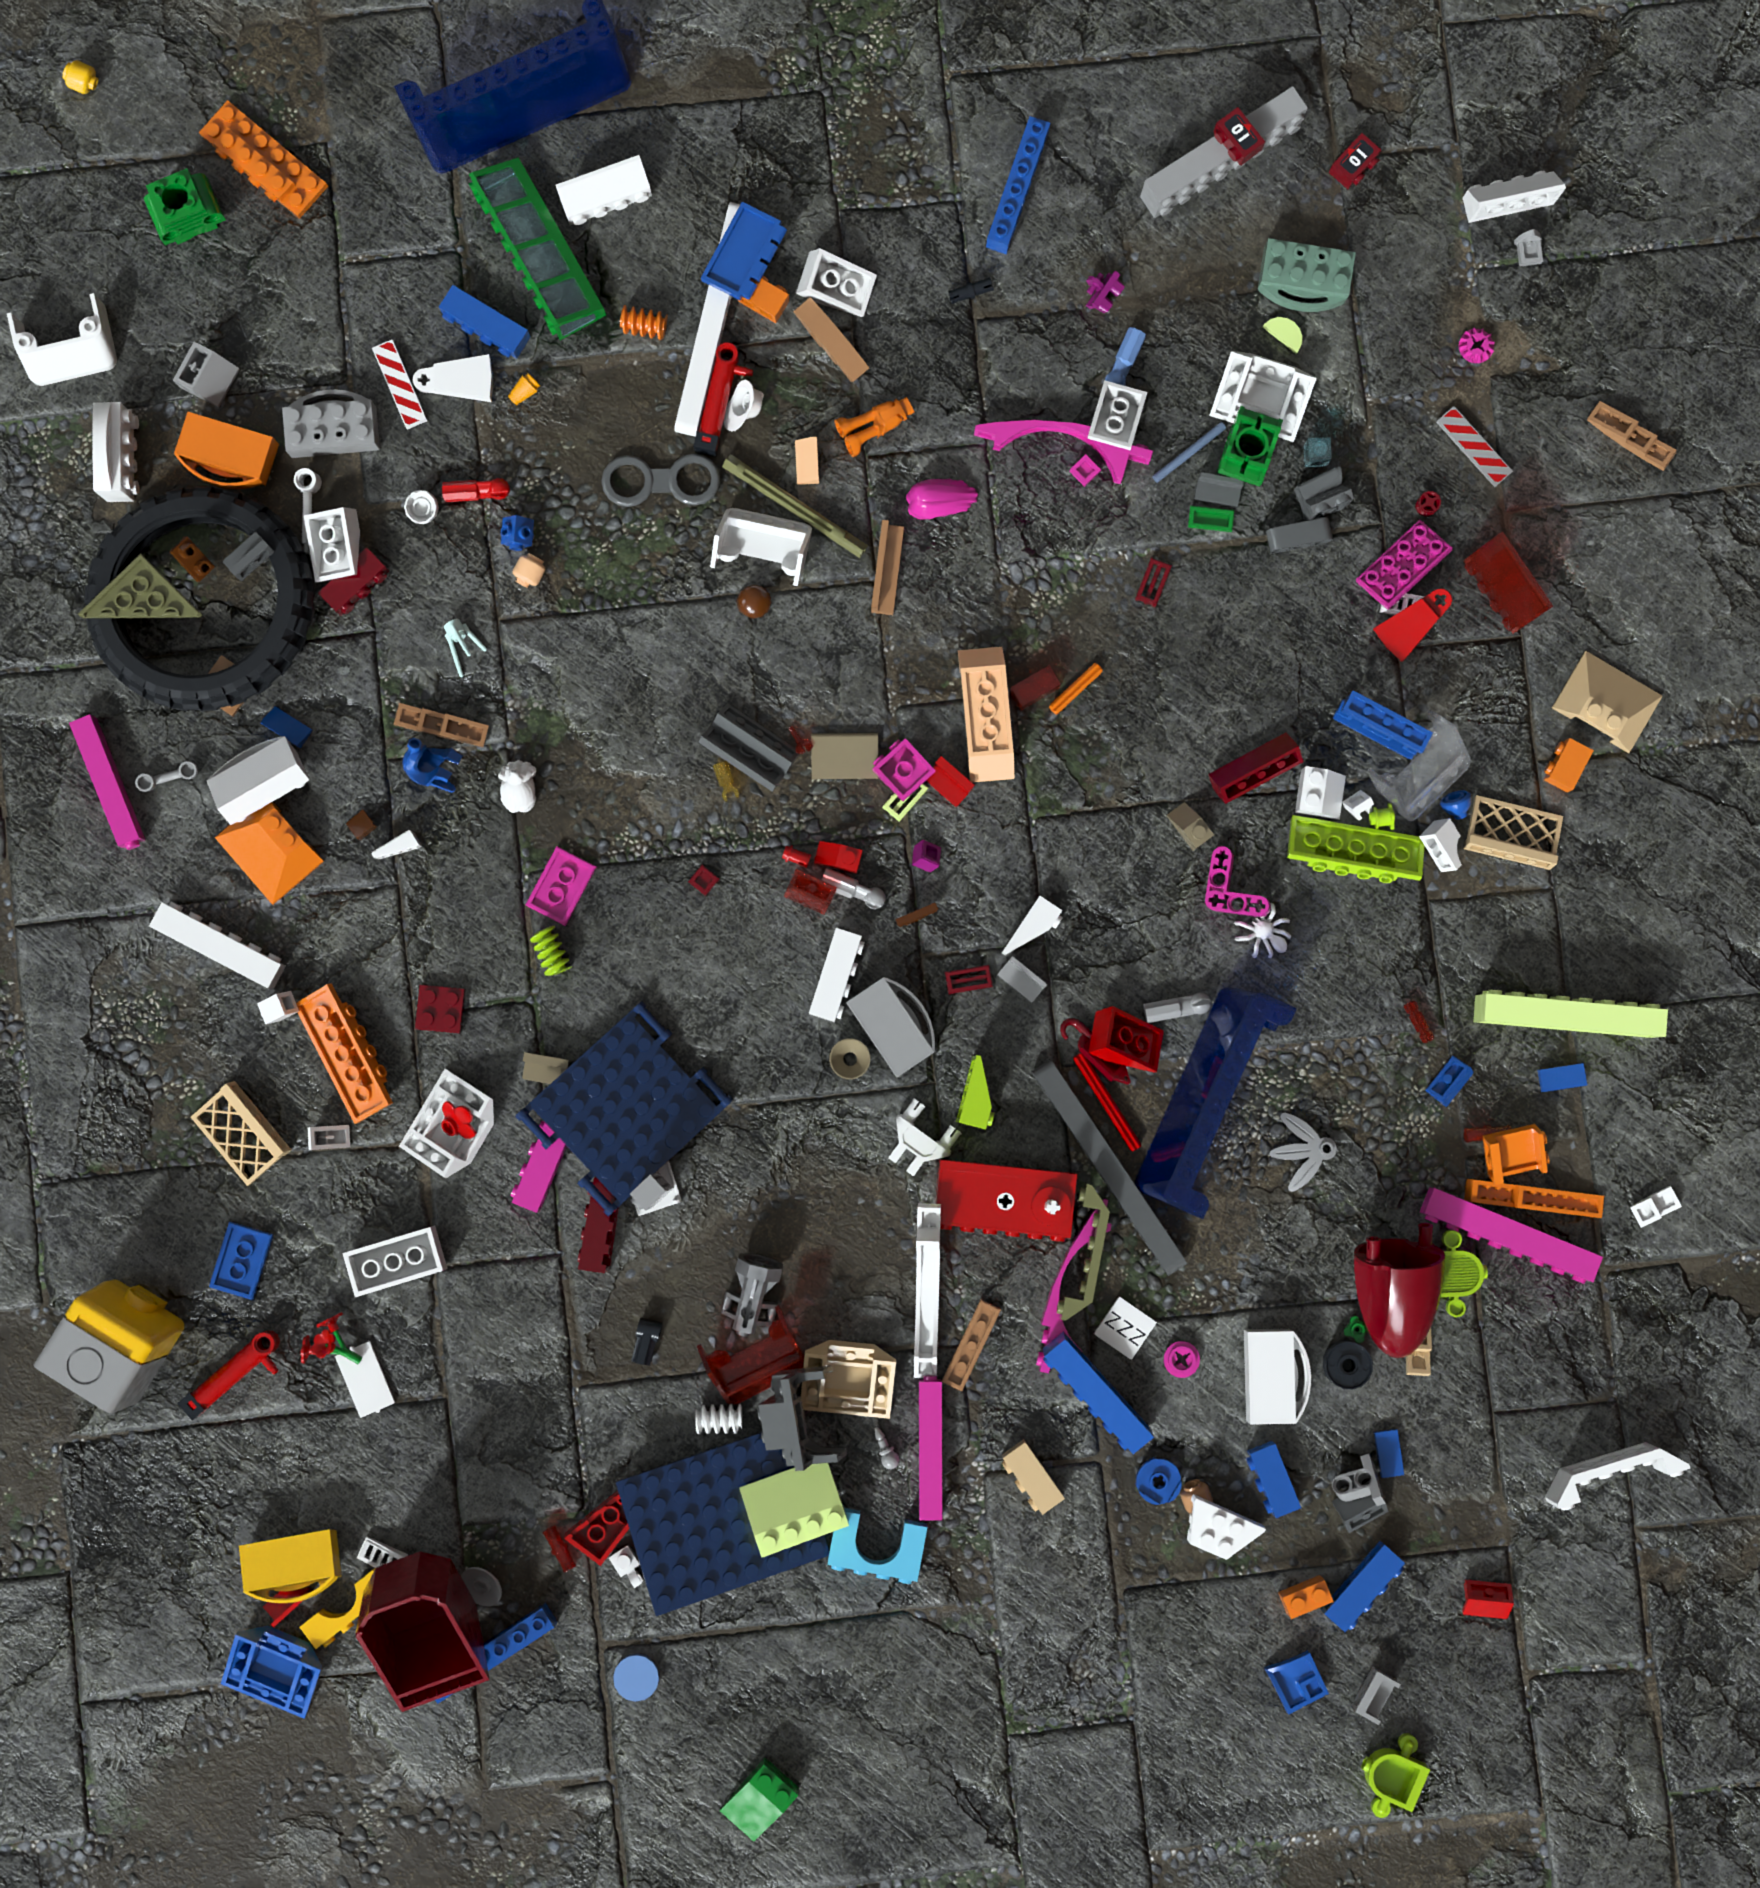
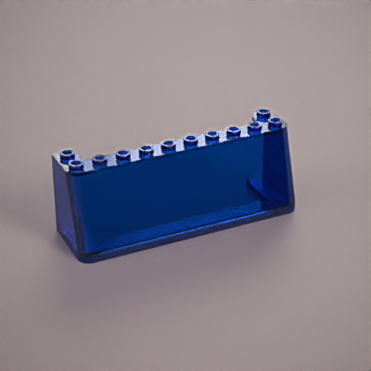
(519, 93)
(1204, 1096)

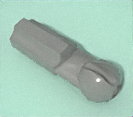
(850, 887)
(1177, 1007)

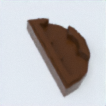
(916, 915)

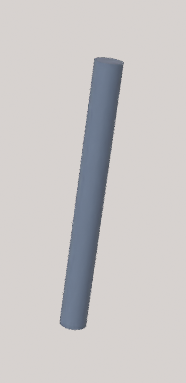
(1191, 450)

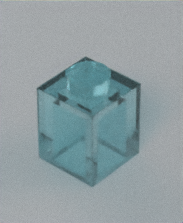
(1317, 452)

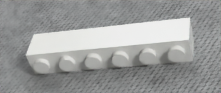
(218, 946)

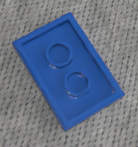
(241, 1260)

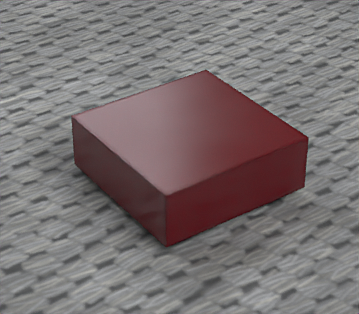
(703, 880)

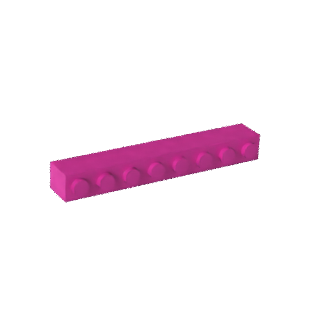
(1510, 1234)

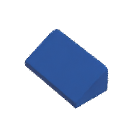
(286, 726)
(1449, 1081)

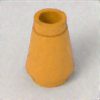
(523, 389)

